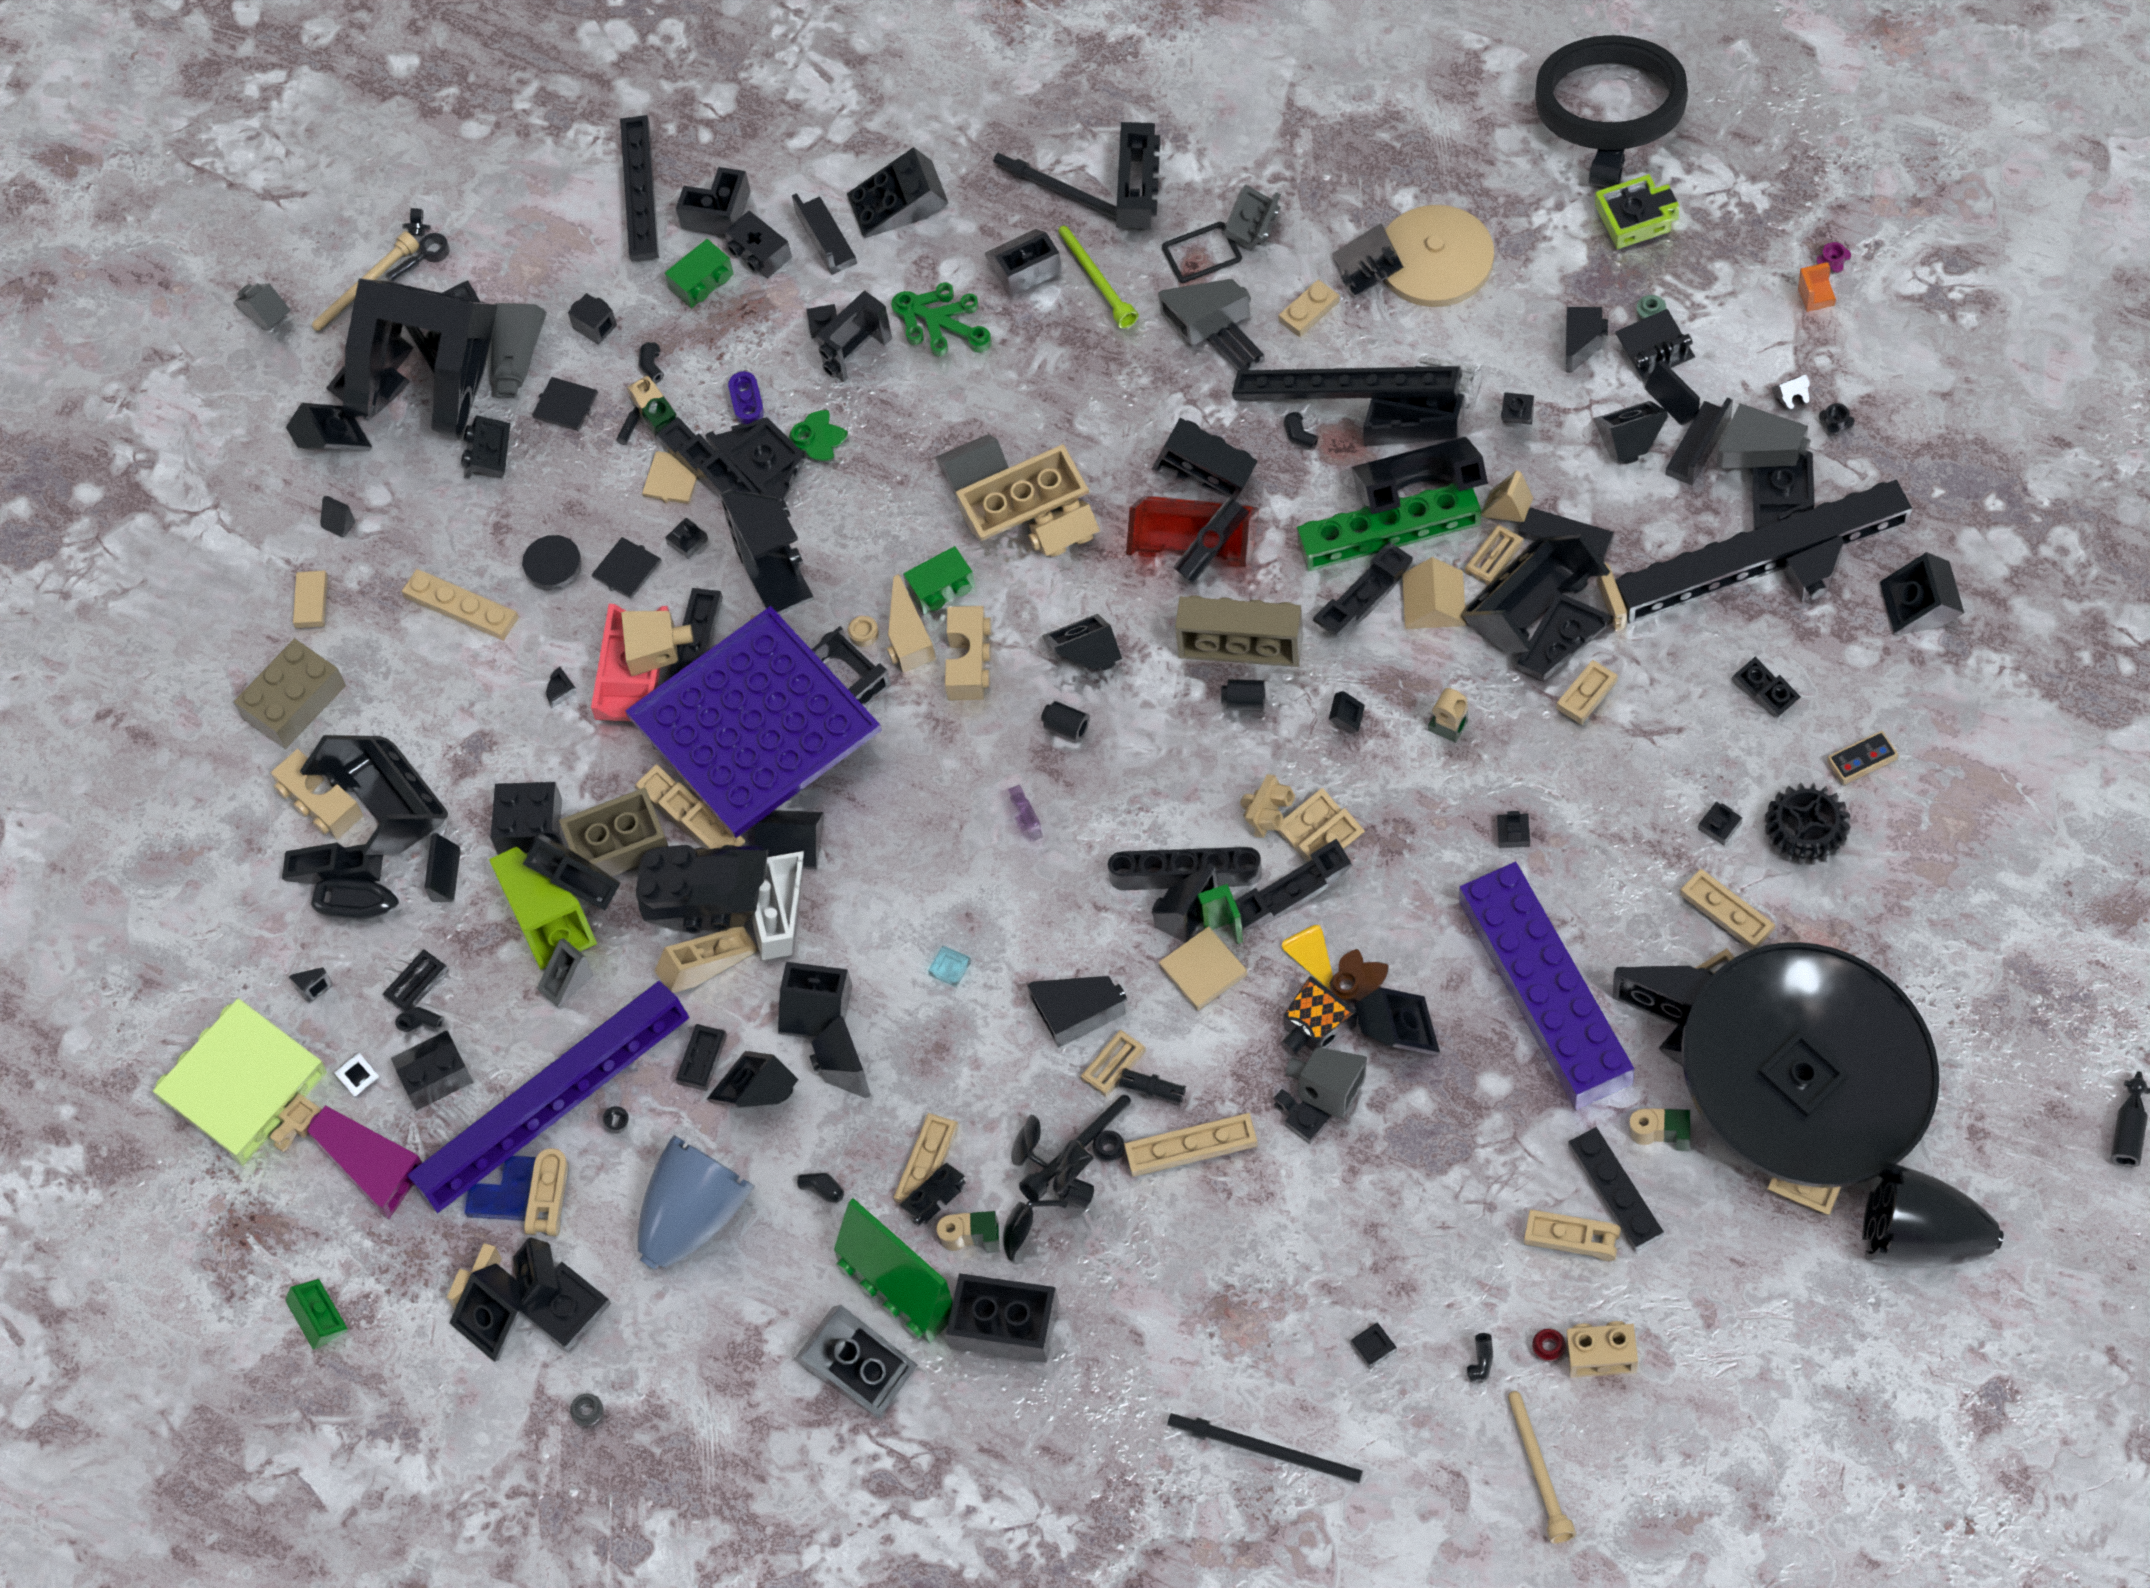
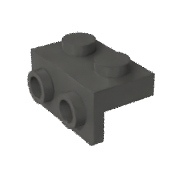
(1251, 217)

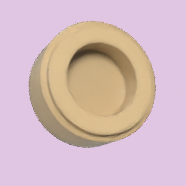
(863, 631)

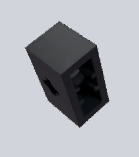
(757, 245)

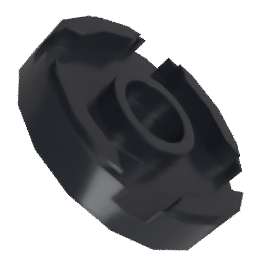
(552, 562)

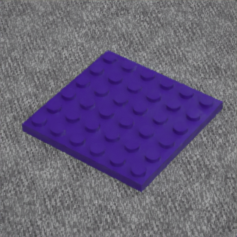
(753, 721)

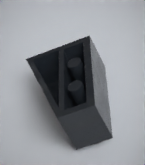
(1413, 419)
(1205, 459)

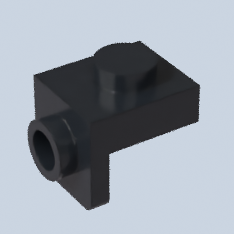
(1518, 408)

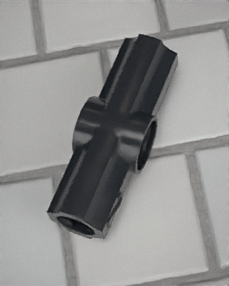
(1224, 524)

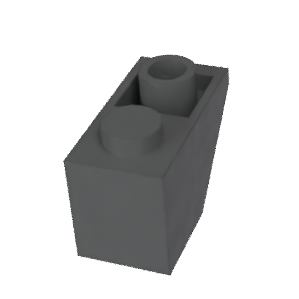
(261, 304)

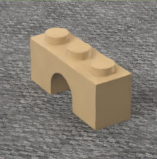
(967, 675)
(332, 811)

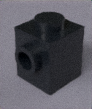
(592, 318)

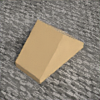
(1509, 499)

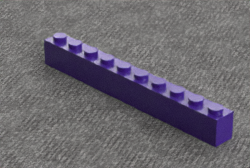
(548, 1096)

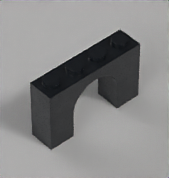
(1452, 460)

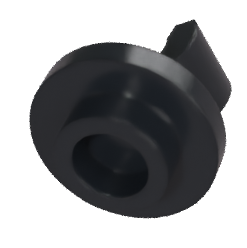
(416, 224)

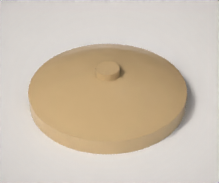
(1443, 255)

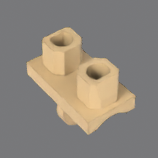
(1263, 805)

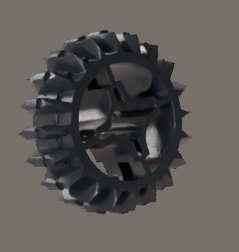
(1817, 837)

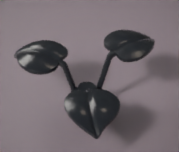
(1066, 1185)

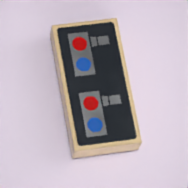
(1862, 758)

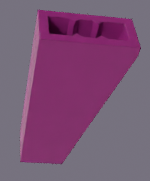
(366, 1158)

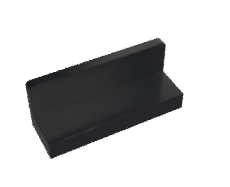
(824, 234)
(1699, 441)

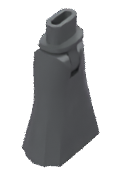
(513, 344)

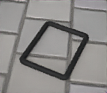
(1165, 245)

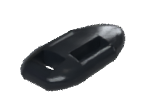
(353, 898)

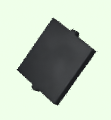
(565, 403)
(626, 568)

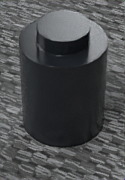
(1244, 694)
(1065, 721)

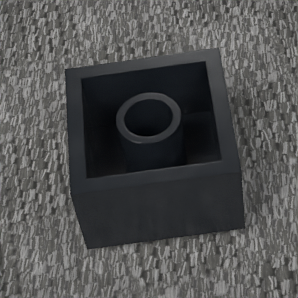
(522, 812)

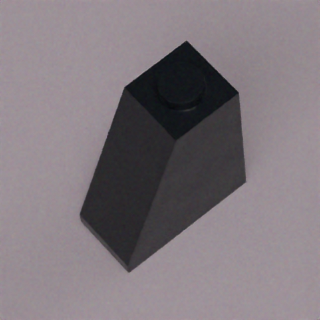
(1076, 1005)

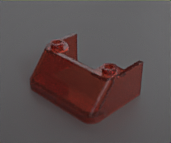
(1174, 524)

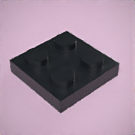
(568, 1310)

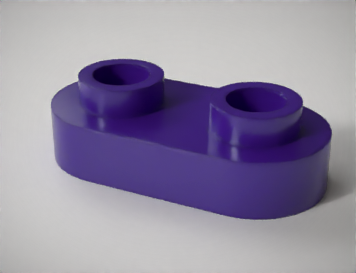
(745, 400)

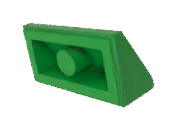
(315, 1313)

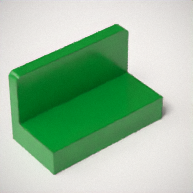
(1219, 910)

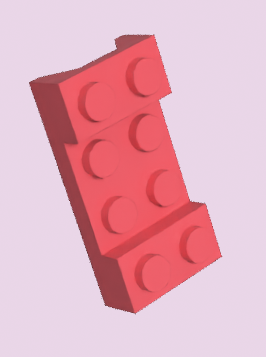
(614, 686)

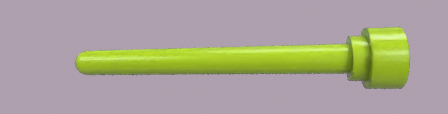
(1123, 313)

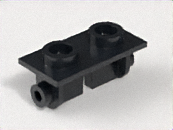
(942, 1186)

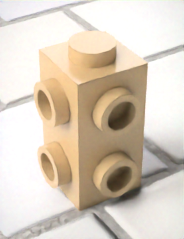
(1067, 526)

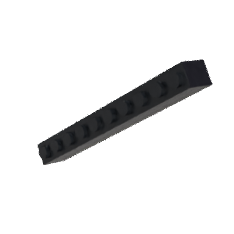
(1761, 550)

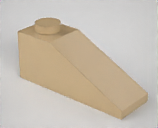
(906, 632)
(702, 958)

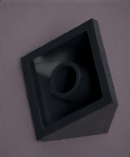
(791, 833)

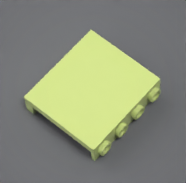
(239, 1080)

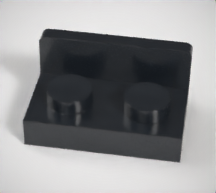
(485, 447)

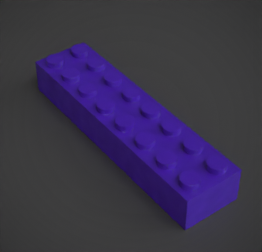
(1546, 986)

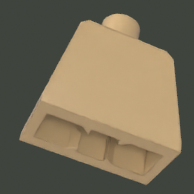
(652, 640)

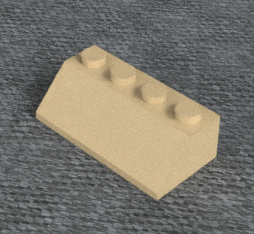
(1020, 493)

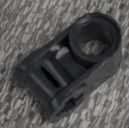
(1607, 168)

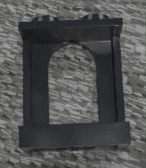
(874, 678)

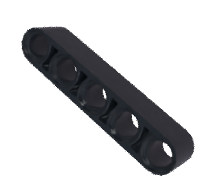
(1171, 860)

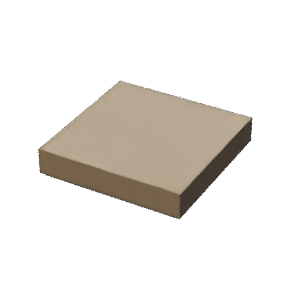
(1203, 968)

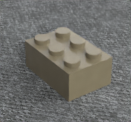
(289, 693)
(615, 832)

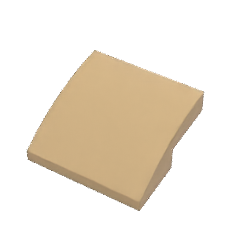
(1317, 824)

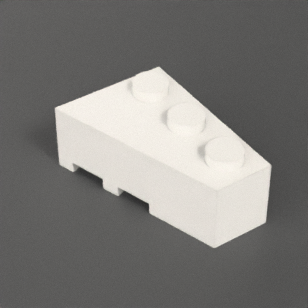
(778, 905)

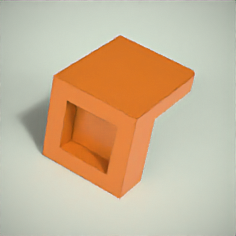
(1815, 287)

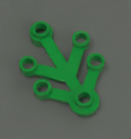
(940, 317)

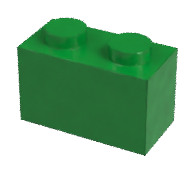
(699, 273)
(939, 580)

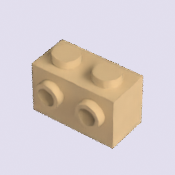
(1601, 1349)

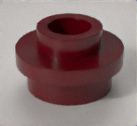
(1552, 1336)

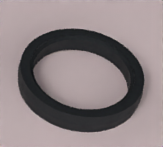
(1611, 50)

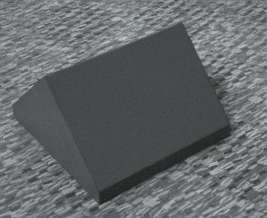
(972, 462)

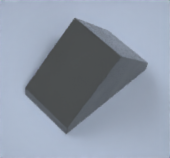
(564, 973)

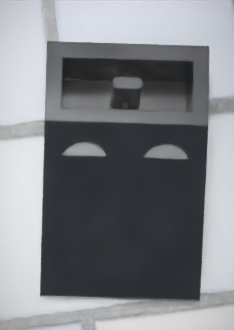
(898, 195)

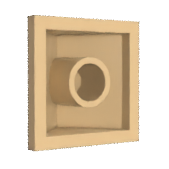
(1433, 595)

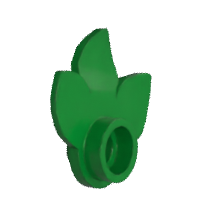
(820, 435)

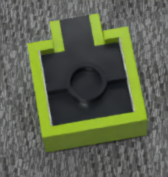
(1636, 210)

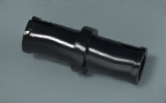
(1152, 1086)

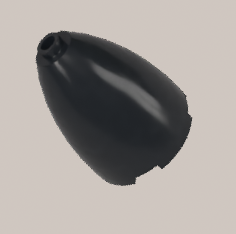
(1925, 1222)

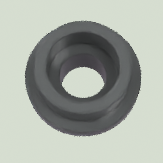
(583, 1401)

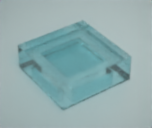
(949, 966)

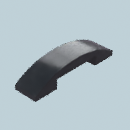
(1366, 593)
(1295, 888)

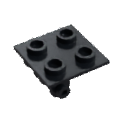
(1367, 260)
(1655, 340)

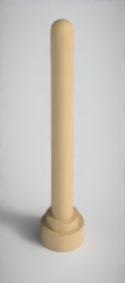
(405, 245)
(1559, 1528)

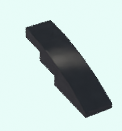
(702, 460)

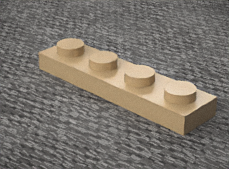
(460, 604)
(1191, 1144)

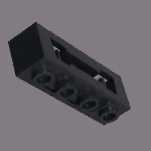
(1137, 209)

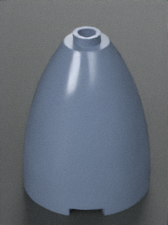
(686, 1204)

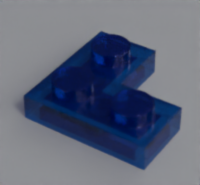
(505, 1200)

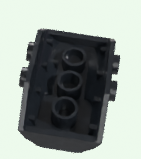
(700, 886)

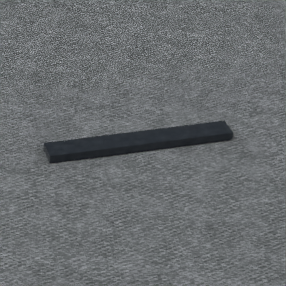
(1347, 383)

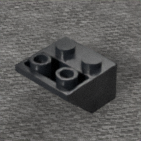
(1025, 261)
(812, 998)

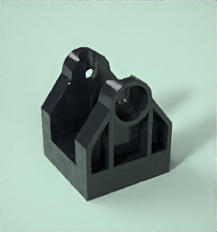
(375, 336)

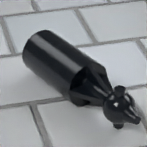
(2131, 1125)

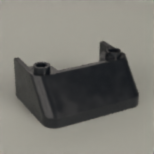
(762, 543)
(1529, 587)
(385, 785)

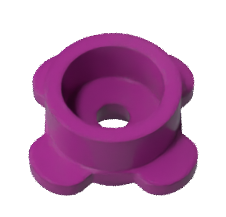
(1835, 250)

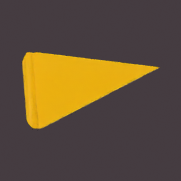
(1311, 953)

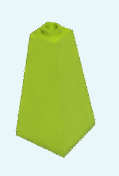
(541, 907)

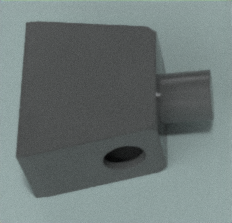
(1329, 1079)

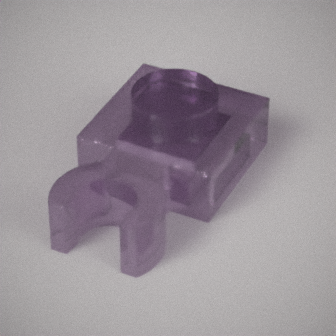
(1027, 819)

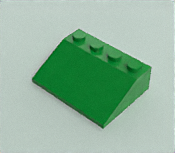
(892, 1273)

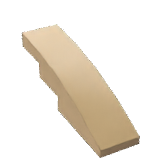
(686, 810)

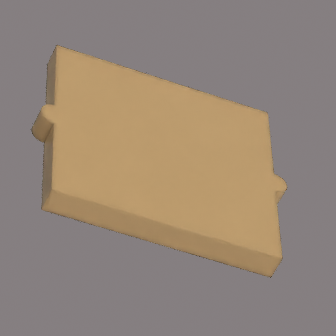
(669, 480)

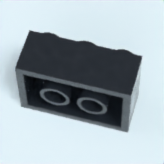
(1002, 1317)

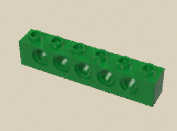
(1405, 530)

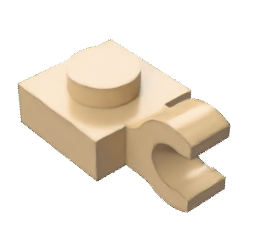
(295, 1121)

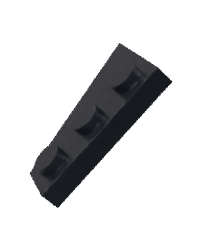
(1561, 635)

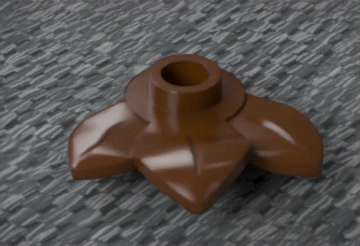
(1361, 975)

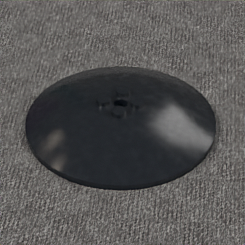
(1843, 1024)

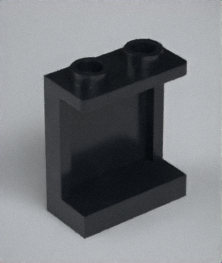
(850, 330)

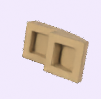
(488, 1256)

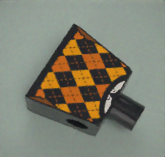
(1316, 1018)

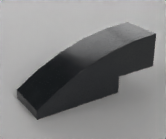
(330, 861)
(571, 871)

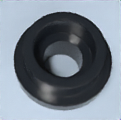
(1105, 1138)

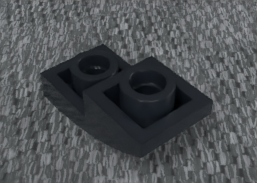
(1764, 688)

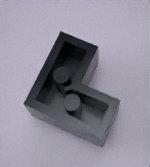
(715, 208)

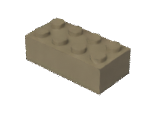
(1239, 631)

